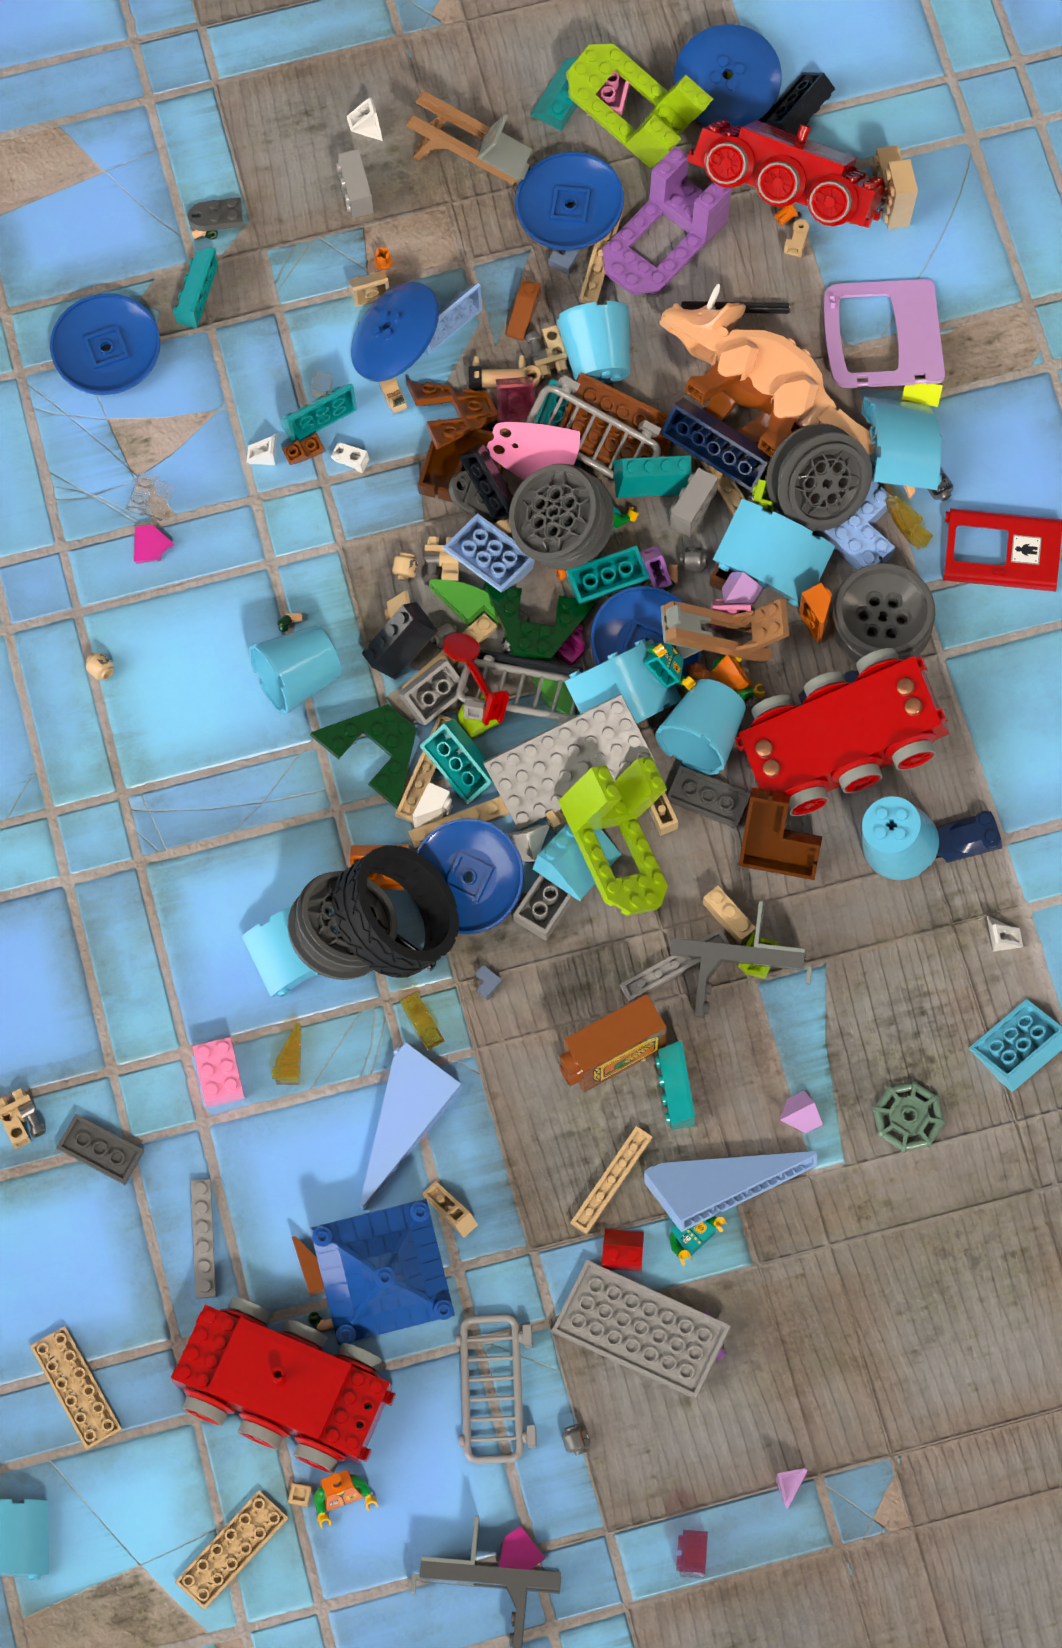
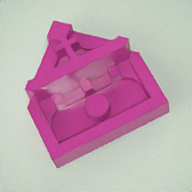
(149, 544)
(573, 647)
(519, 1551)

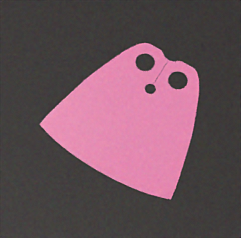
(537, 447)

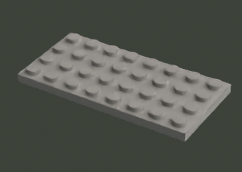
(547, 765)
(641, 1329)

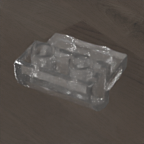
(150, 496)

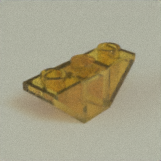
(421, 1021)

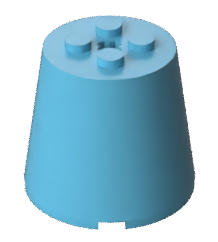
(597, 340)
(295, 666)
(703, 727)
(901, 851)

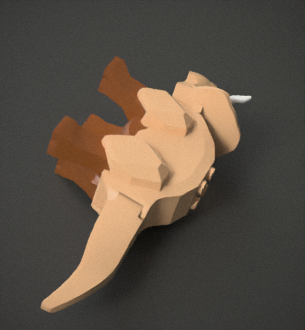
(758, 373)

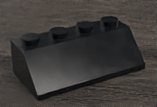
(800, 102)
(488, 481)
(400, 640)

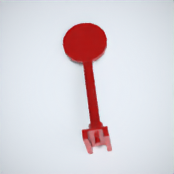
(467, 649)

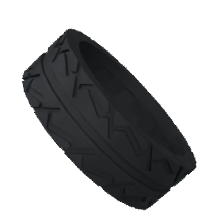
(363, 931)

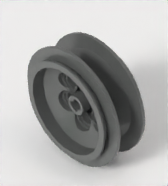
(835, 490)

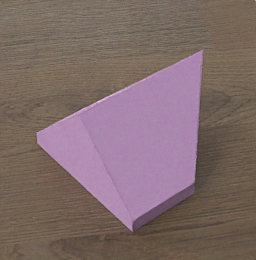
(741, 589)
(801, 1113)
(789, 1483)

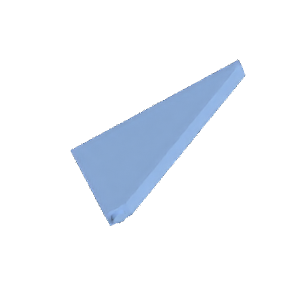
(411, 1105)
(708, 1187)

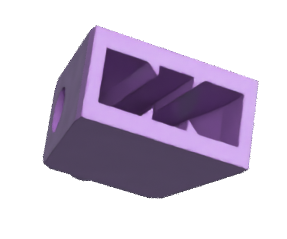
(655, 562)

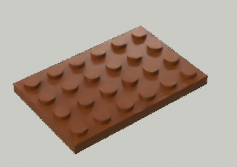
(622, 408)

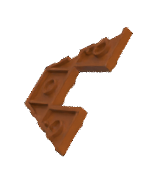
(473, 408)

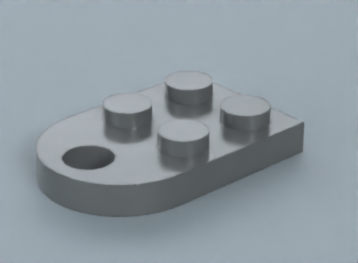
(216, 215)
(468, 496)

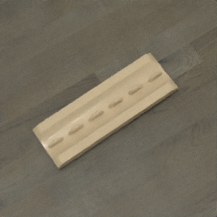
(76, 1388)
(231, 1550)

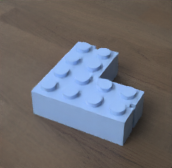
(857, 538)

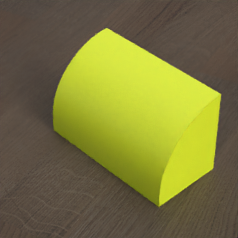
(923, 393)

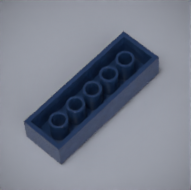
(716, 444)

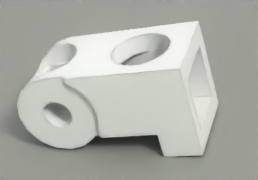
(350, 456)

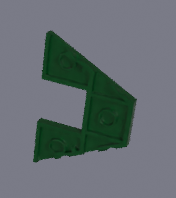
(532, 638)
(385, 729)

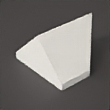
(365, 120)
(263, 451)
(529, 841)
(1003, 936)

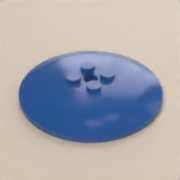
(754, 69)
(567, 179)
(101, 322)
(387, 352)
(630, 618)
(491, 857)

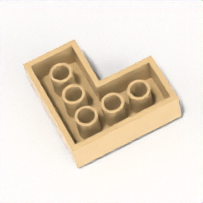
(899, 187)

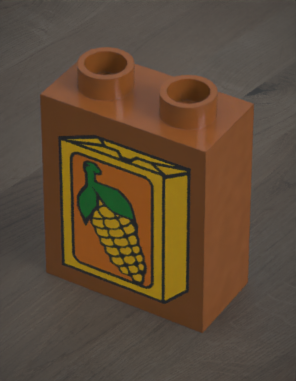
(612, 1044)

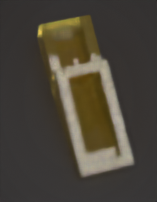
(908, 522)

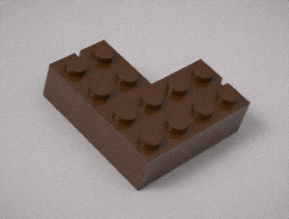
(444, 463)
(771, 846)

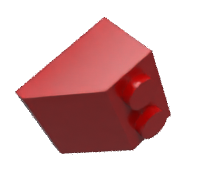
(622, 1250)

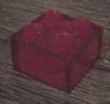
(514, 398)
(693, 1553)

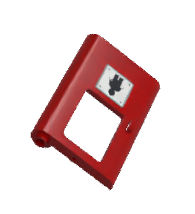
(1030, 556)

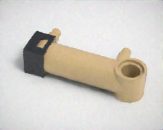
(486, 378)

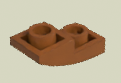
(304, 450)
(699, 672)

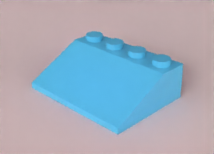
(565, 865)
(1019, 1045)

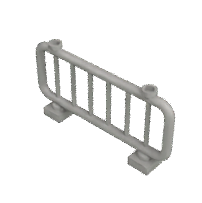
(568, 386)
(475, 707)
(522, 1437)

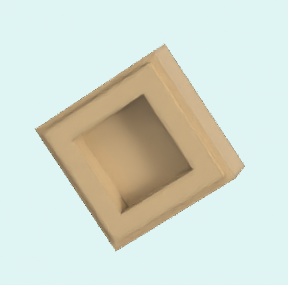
(300, 1495)

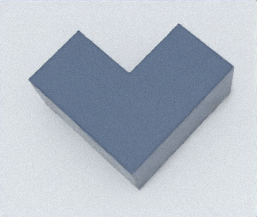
(563, 262)
(489, 980)

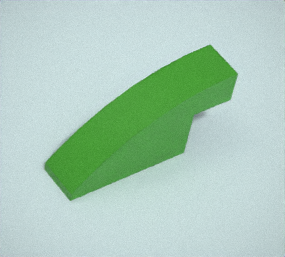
(463, 599)
(548, 694)

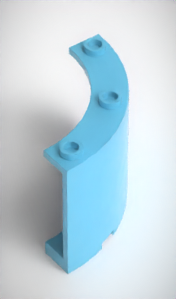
(904, 443)
(773, 551)
(625, 676)
(275, 956)
(24, 1538)

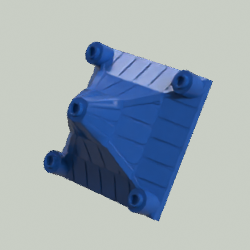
(382, 1271)

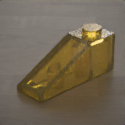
(289, 1060)

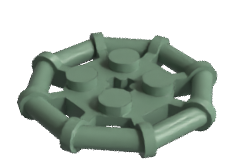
(906, 1105)

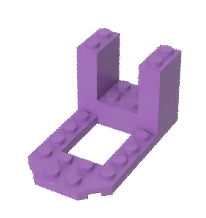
(684, 204)

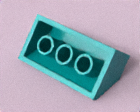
(555, 105)
(196, 288)
(651, 476)
(607, 575)
(458, 760)
(676, 1086)

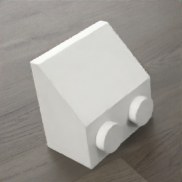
(432, 806)

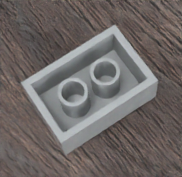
(354, 184)
(693, 502)
(431, 692)
(542, 908)

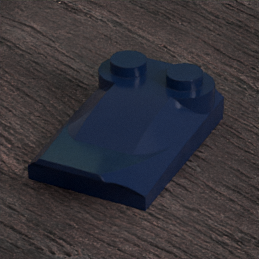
(968, 837)

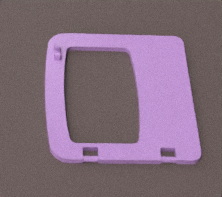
(916, 328)

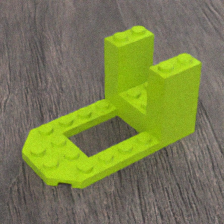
(662, 126)
(601, 803)

